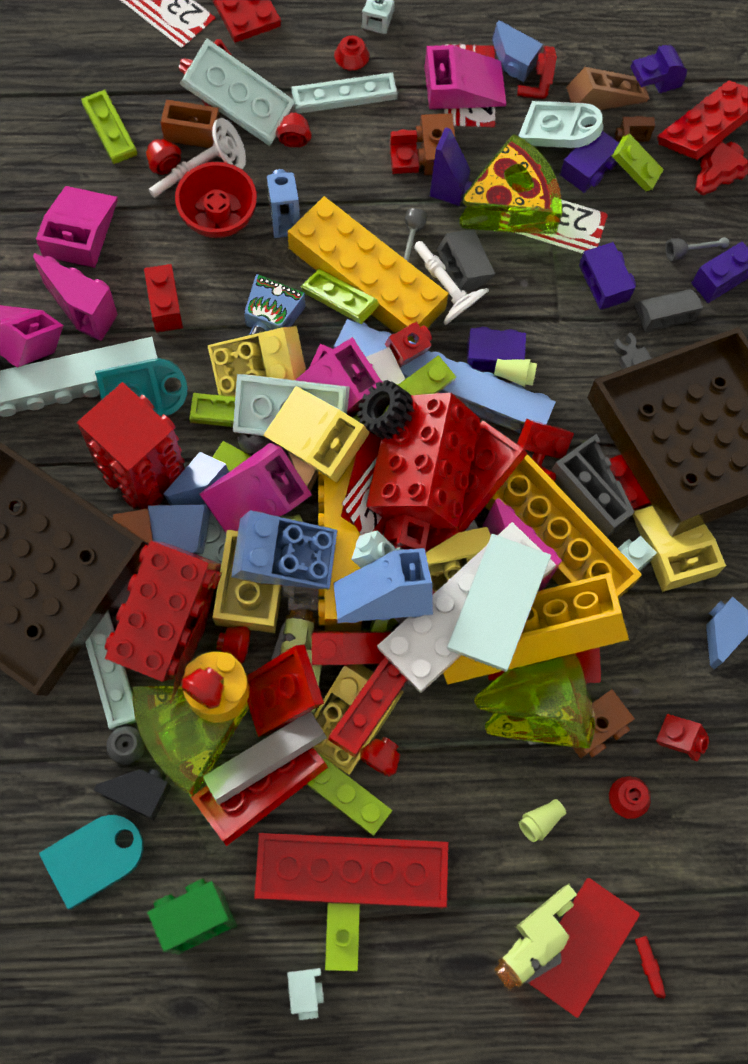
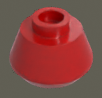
(351, 53)
(294, 131)
(163, 156)
(235, 642)
(204, 687)
(381, 756)
(622, 800)

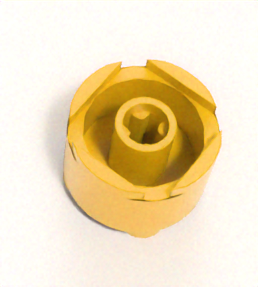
(235, 683)

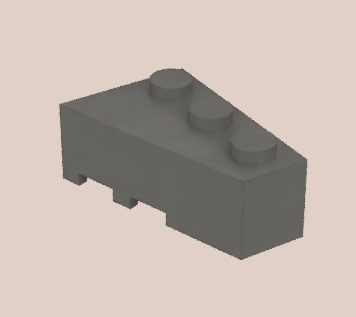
(592, 486)

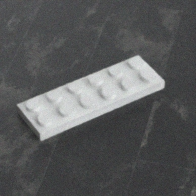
(421, 642)

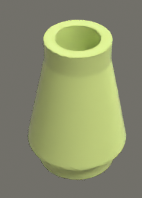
(517, 371)
(540, 821)

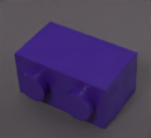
(587, 164)
(722, 273)
(607, 275)
(489, 345)

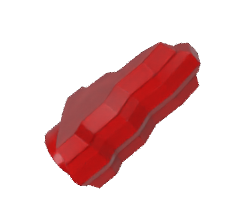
(721, 166)

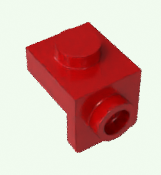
(683, 736)

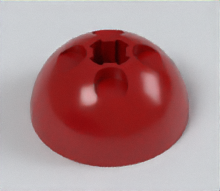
(216, 199)

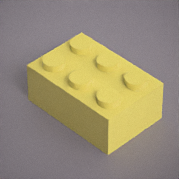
(244, 601)

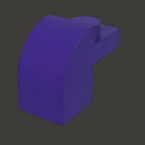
(662, 69)

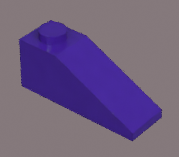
(450, 170)

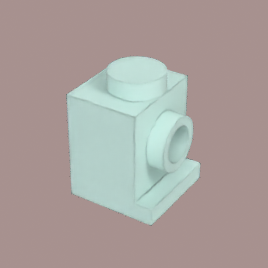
(379, 9)
(371, 547)
(637, 552)
(305, 993)

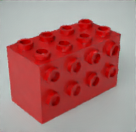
(133, 446)
(427, 464)
(161, 609)

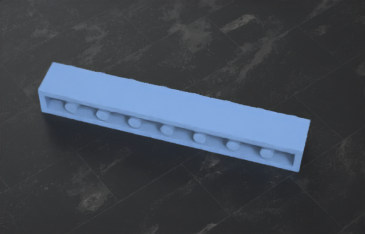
(481, 392)

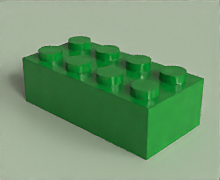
(191, 917)

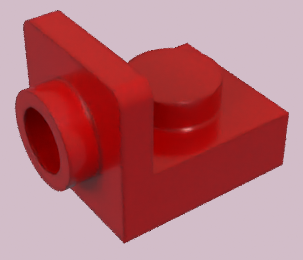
(404, 151)

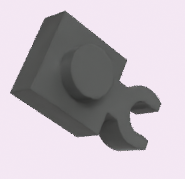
(630, 353)

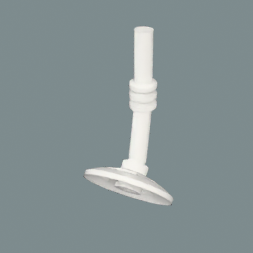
(226, 145)
(437, 269)

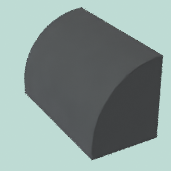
(465, 259)
(668, 310)

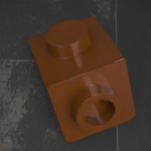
(638, 126)

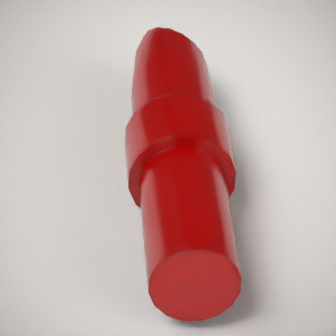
(650, 966)

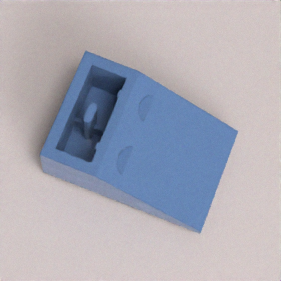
(283, 551)
(386, 589)

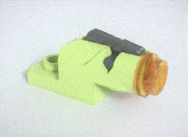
(298, 631)
(541, 943)

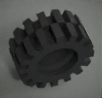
(377, 401)

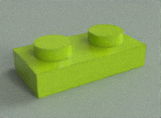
(637, 162)

